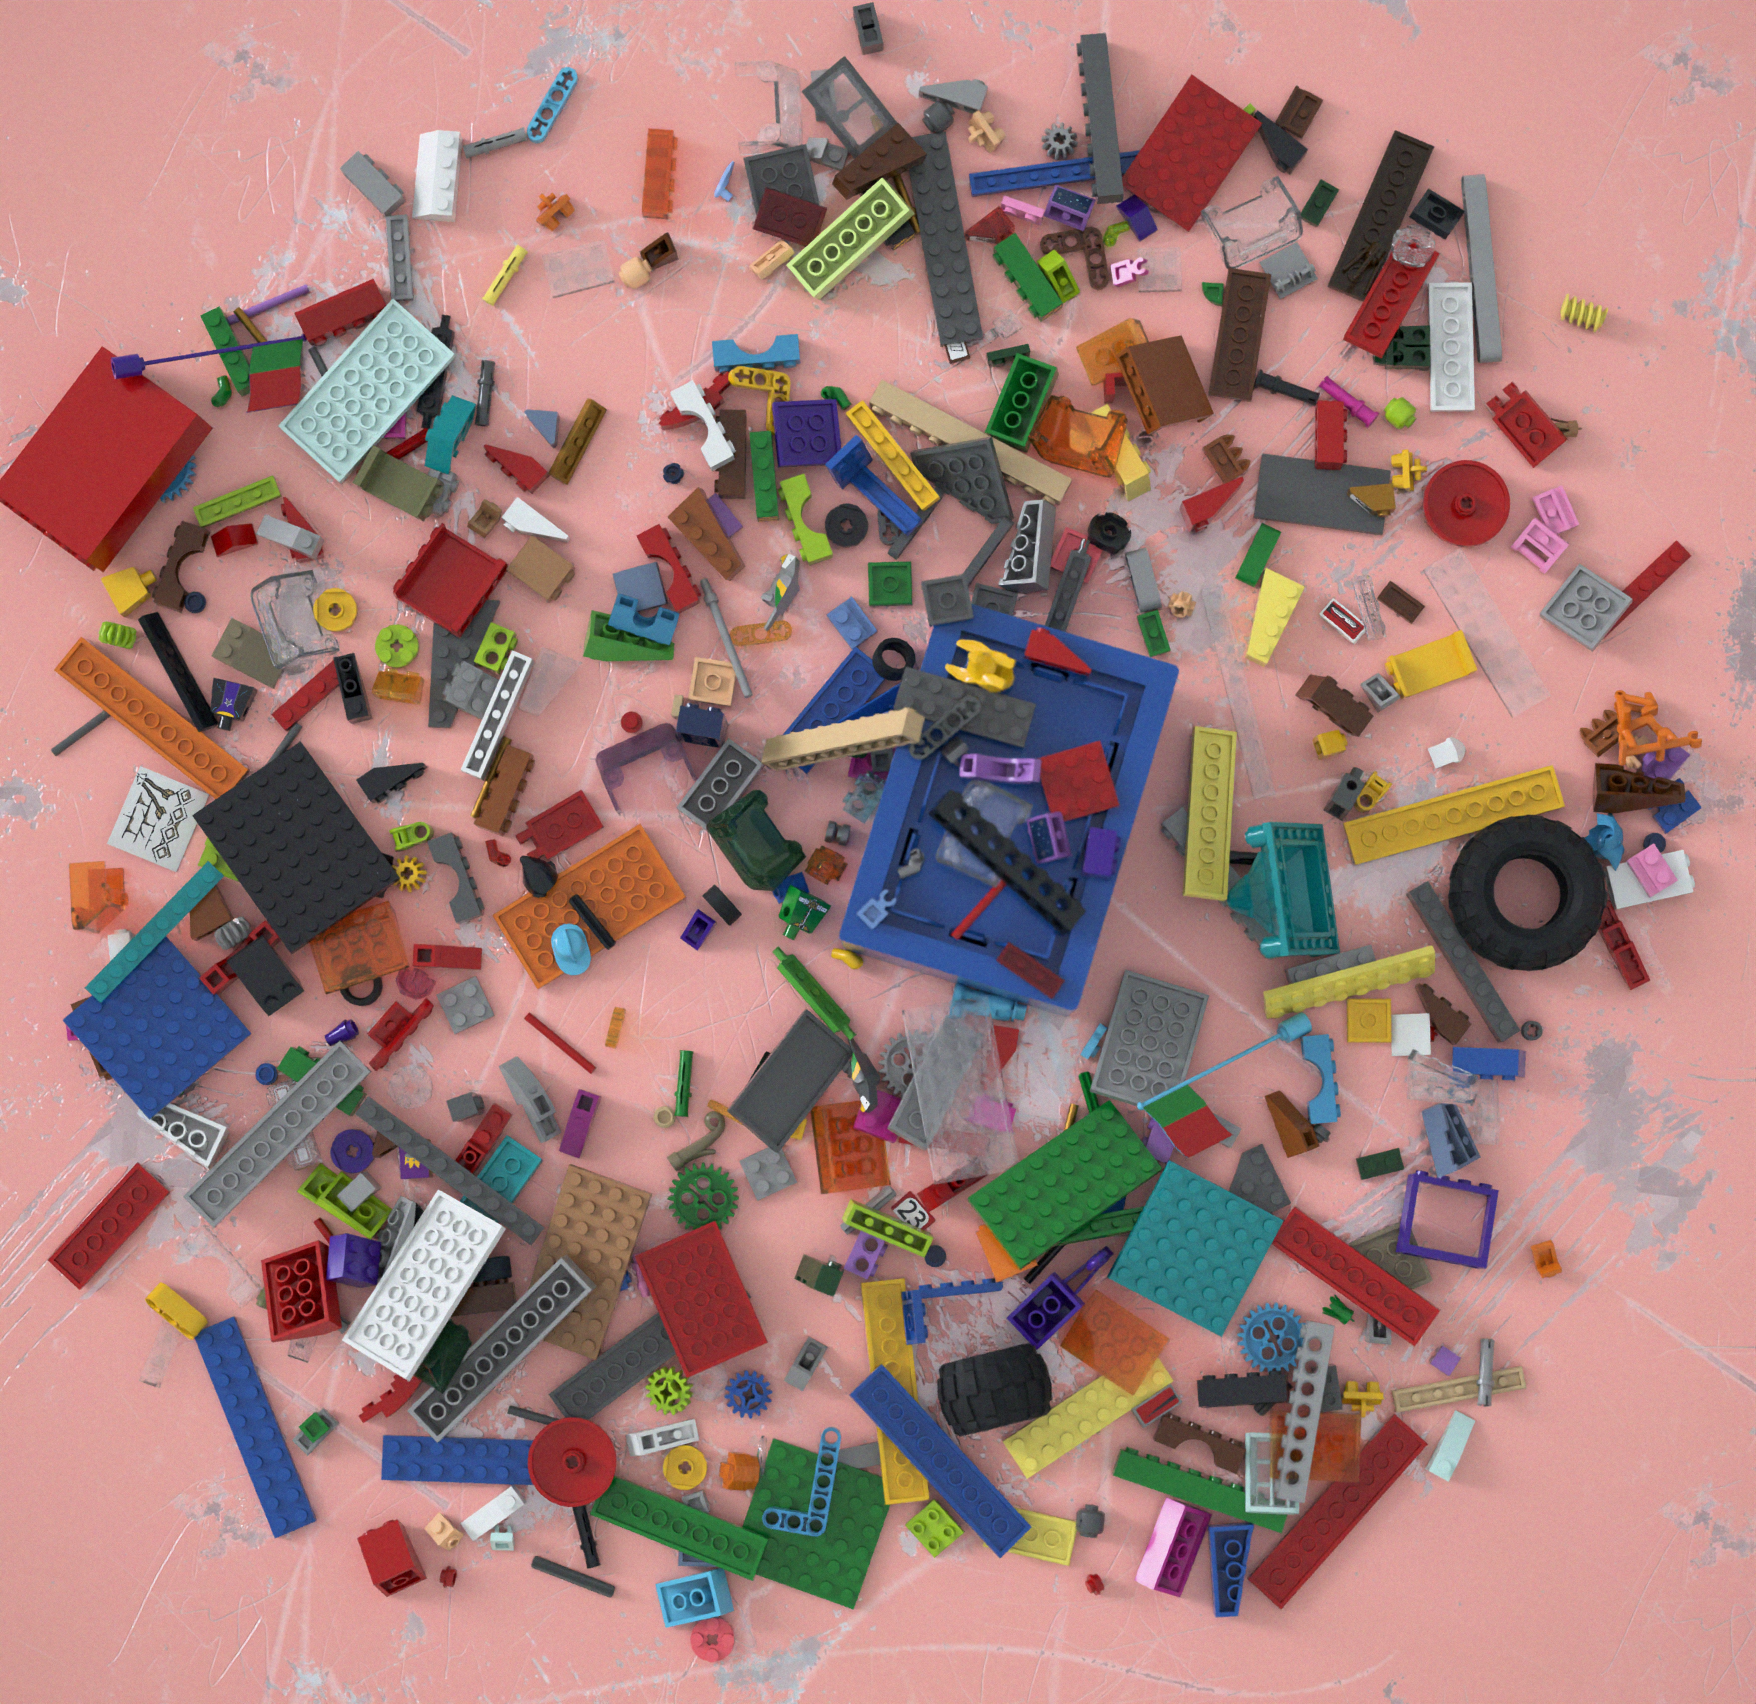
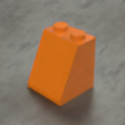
(997, 1257)

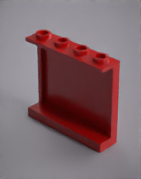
(449, 581)

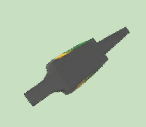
(863, 1076)

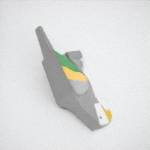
(783, 588)

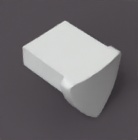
(1447, 752)

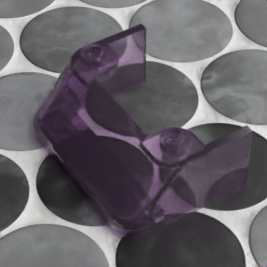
(658, 738)

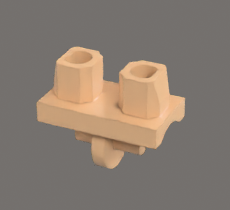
(983, 133)

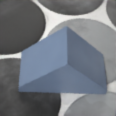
(546, 423)

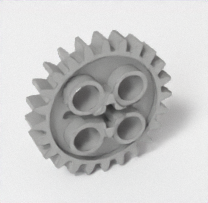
(894, 1073)

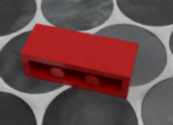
(1330, 435)

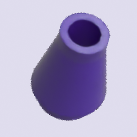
(343, 1032)

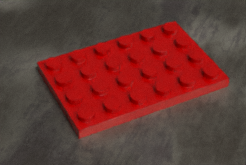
(1190, 153)
(701, 1299)

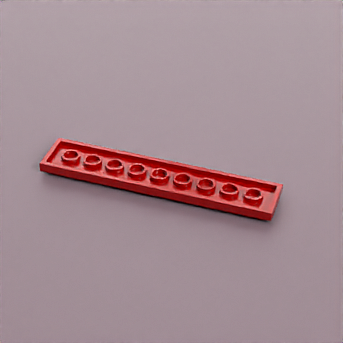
(1336, 1513)

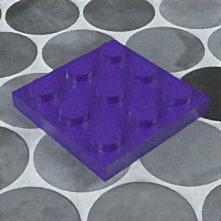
(806, 432)

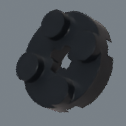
(840, 515)
(1111, 543)

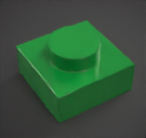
(314, 1427)

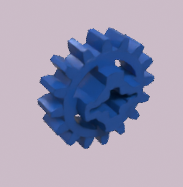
(757, 1397)

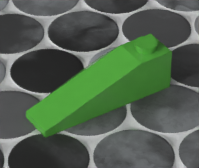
(610, 644)

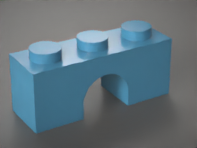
(626, 618)

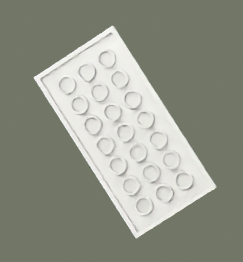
(423, 1285)

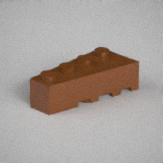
(704, 530)
(505, 791)

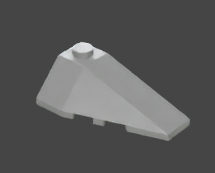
(396, 1232)

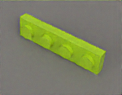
(237, 501)

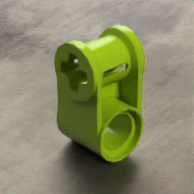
(407, 837)

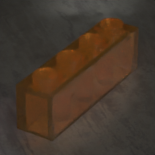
(658, 173)

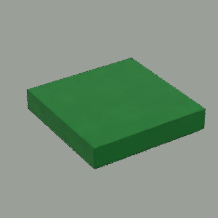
(890, 583)

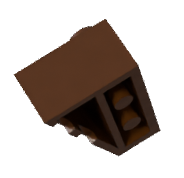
(1336, 704)

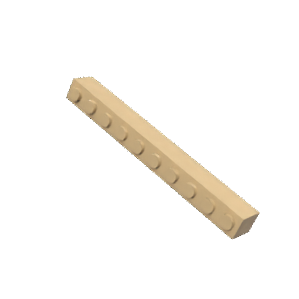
(946, 429)
(843, 739)

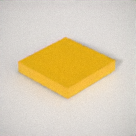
(1368, 1020)

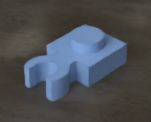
(873, 912)

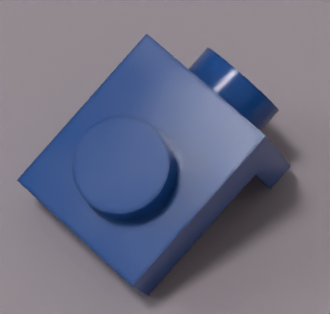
(795, 880)

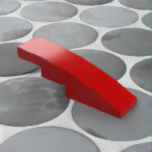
(1622, 949)

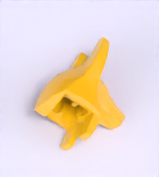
(985, 667)

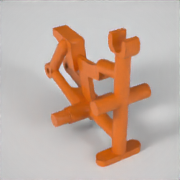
(1626, 727)

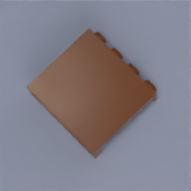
(1164, 383)

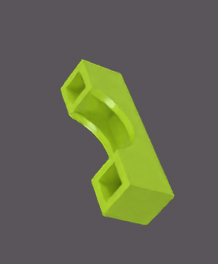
(814, 545)

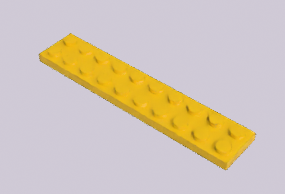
(1452, 814)
(888, 1347)

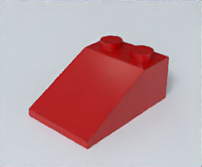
(1204, 507)

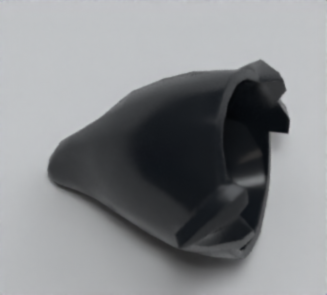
(538, 875)

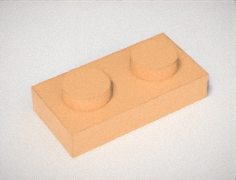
(772, 259)

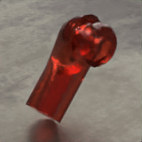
(496, 856)

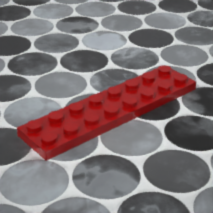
(1355, 1276)

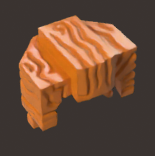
(740, 1471)

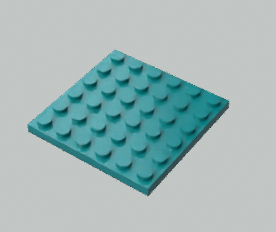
(1195, 1248)

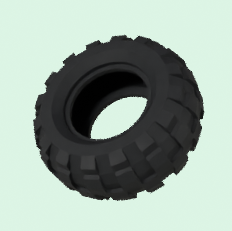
(1579, 883)

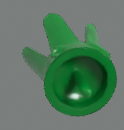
(1338, 1311)

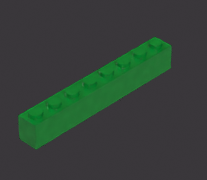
(1191, 1487)

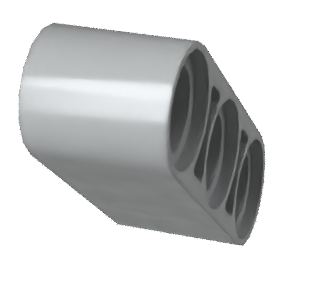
(1143, 580)

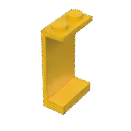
(1431, 665)

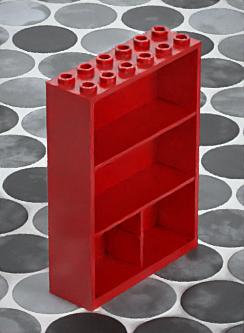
(101, 461)

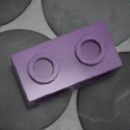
(859, 1251)

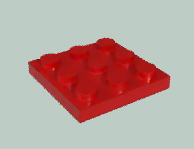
(1078, 782)

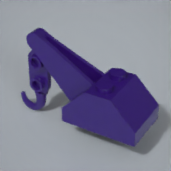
(1053, 1303)

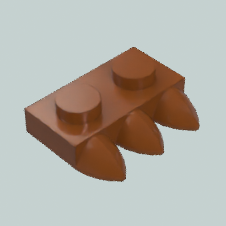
(1224, 458)
(1604, 733)

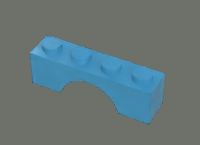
(782, 352)
(1318, 1051)

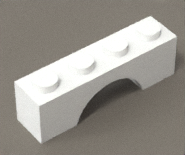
(690, 402)

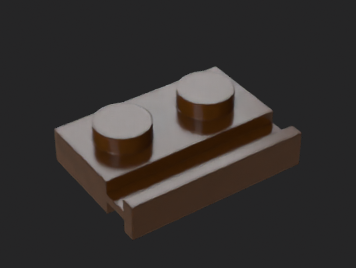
(1299, 111)

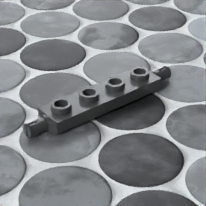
(1069, 588)

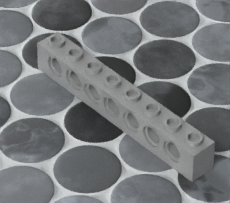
(1297, 1490)

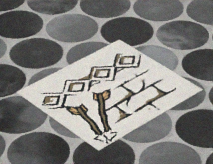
(157, 819)

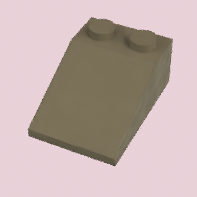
(246, 652)

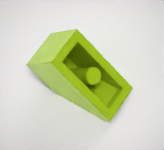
(1058, 275)

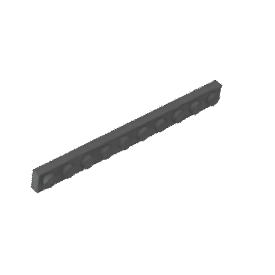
(449, 1170)

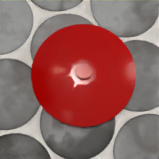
(1466, 503)
(572, 1461)

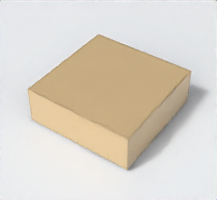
(677, 702)

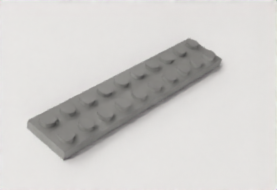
(277, 1134)

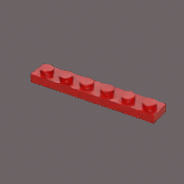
(1653, 577)

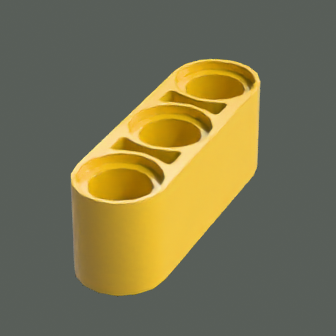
(176, 1311)

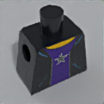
(230, 701)

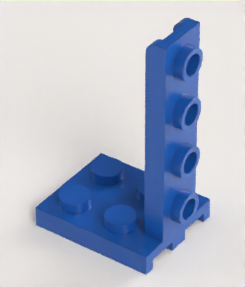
(850, 466)
(914, 1309)

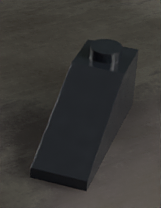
(1281, 146)

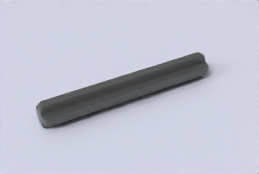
(573, 1576)

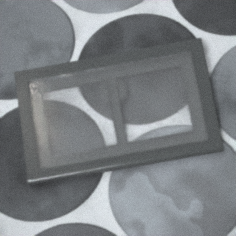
(849, 107)

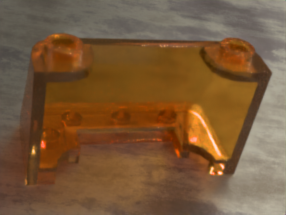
(1079, 437)

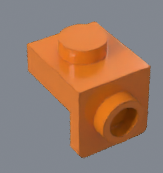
(1545, 1259)

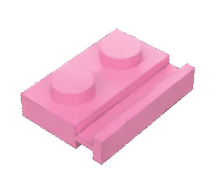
(1022, 210)
(1555, 510)
(1651, 870)

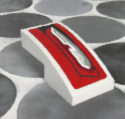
(1343, 620)

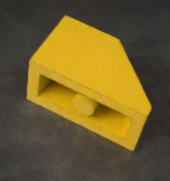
(1329, 744)

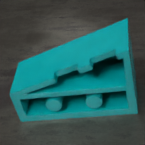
(448, 432)

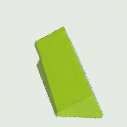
(323, 1189)

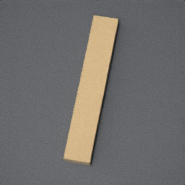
(1455, 1390)

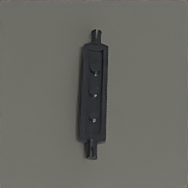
(431, 400)

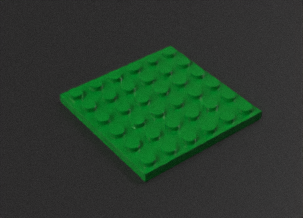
(826, 1564)

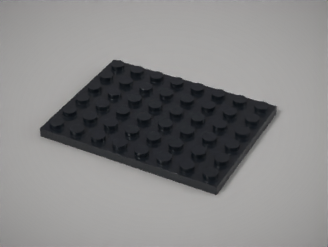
(296, 847)

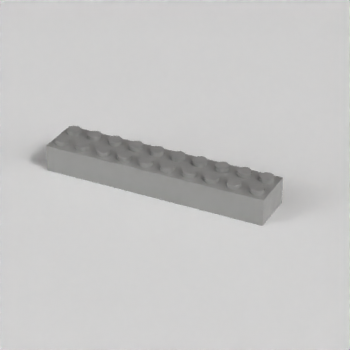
(504, 1347)

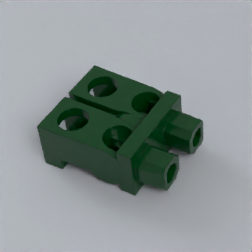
(1407, 349)

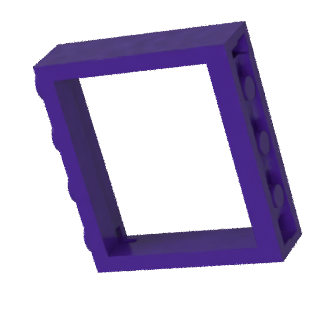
(1403, 1245)

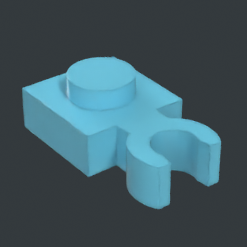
(1091, 1047)

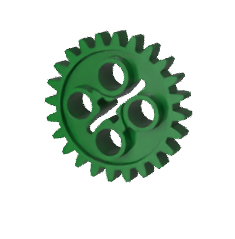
(717, 1184)

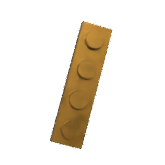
(577, 441)

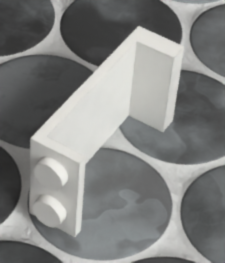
(1627, 891)

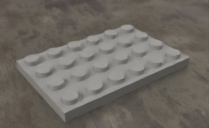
(1148, 1039)

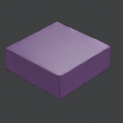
(1445, 1360)

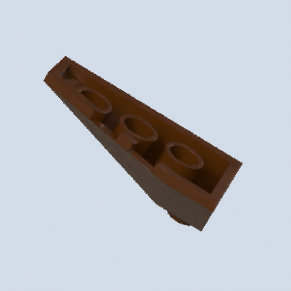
(1625, 791)

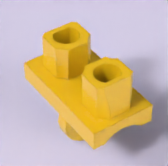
(1405, 461)
(1362, 1400)

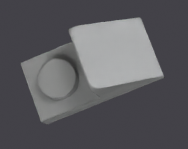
(826, 154)

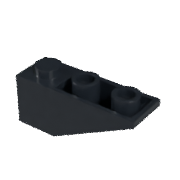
(352, 688)
(383, 780)

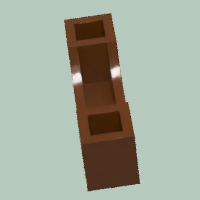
(189, 541)
(1226, 1453)

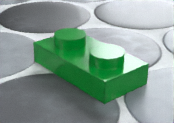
(1153, 633)

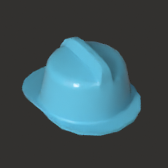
(571, 949)

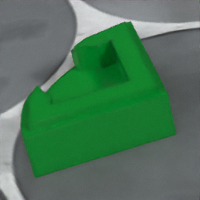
(1213, 292)

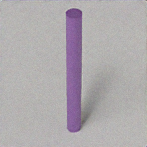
(271, 303)

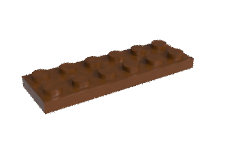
(1239, 334)

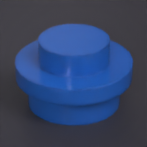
(266, 1074)

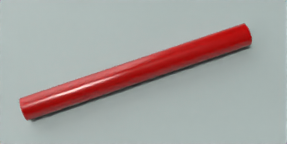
(976, 912)
(565, 1047)

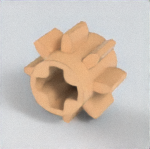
(1181, 604)

